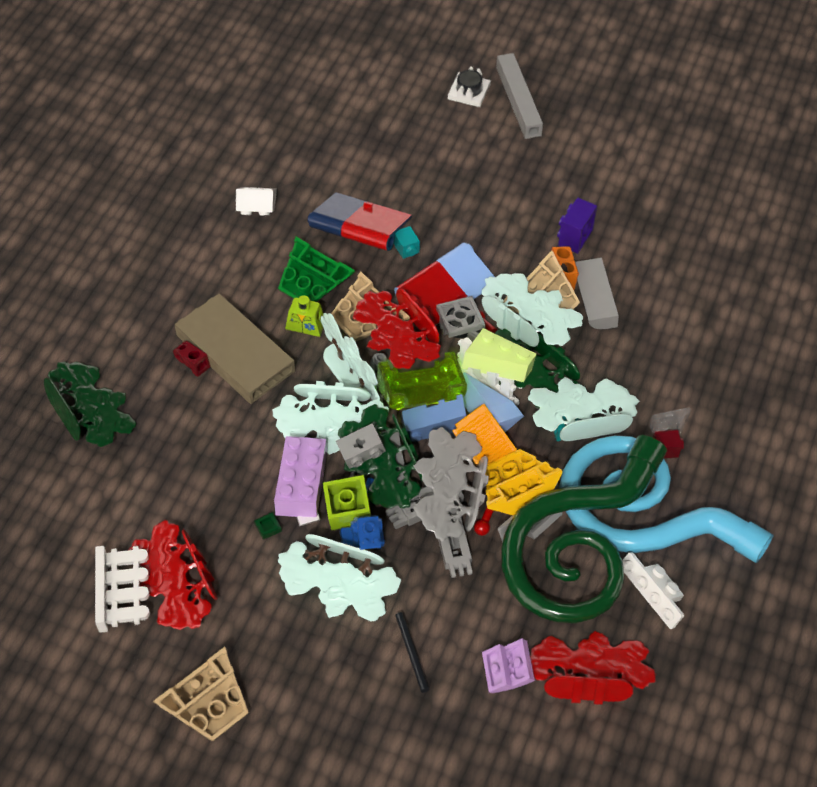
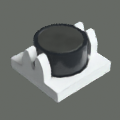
(469, 87)

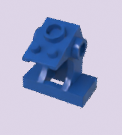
(366, 531)

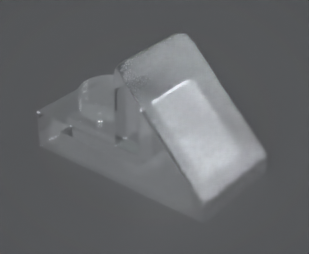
(670, 420)

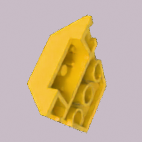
(518, 480)

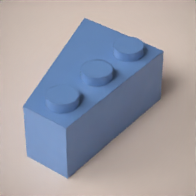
(423, 419)

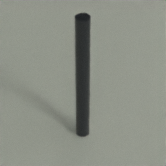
(412, 652)

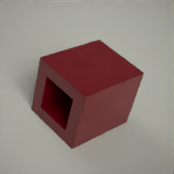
(672, 442)

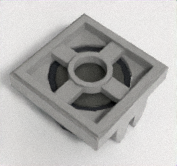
(460, 317)

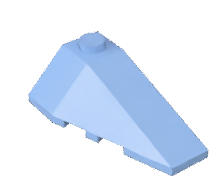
(501, 408)

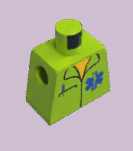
(305, 316)

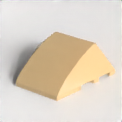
(550, 277)
(345, 309)
(207, 698)

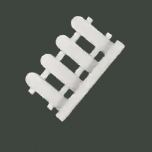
(490, 379)
(115, 596)

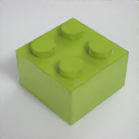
(346, 500)

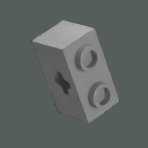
(351, 444)

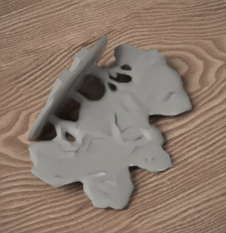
(447, 478)

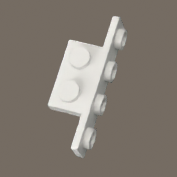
(656, 588)

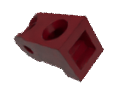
(192, 358)

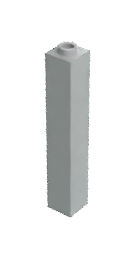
(519, 96)

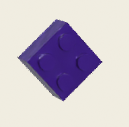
(577, 224)

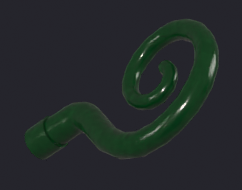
(641, 464)

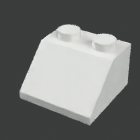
(255, 200)

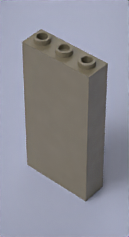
(236, 348)

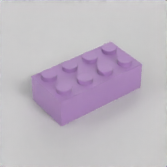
(300, 477)

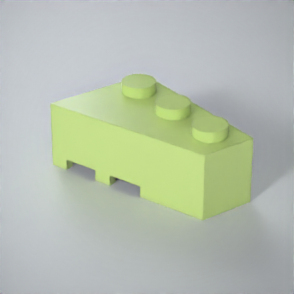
(499, 356)

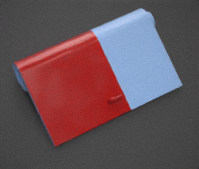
(449, 278)

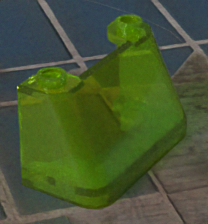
(421, 386)

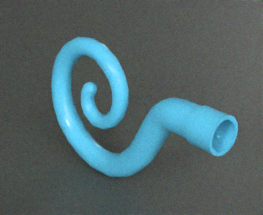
(744, 536)

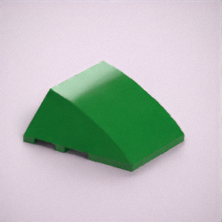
(311, 272)

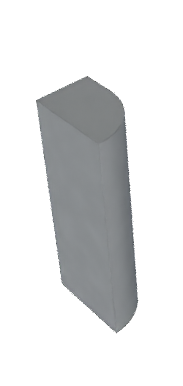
(596, 294)

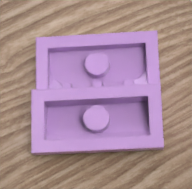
(508, 666)

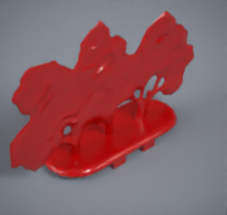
(398, 334)
(168, 577)
(596, 660)

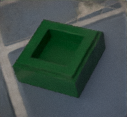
(267, 526)

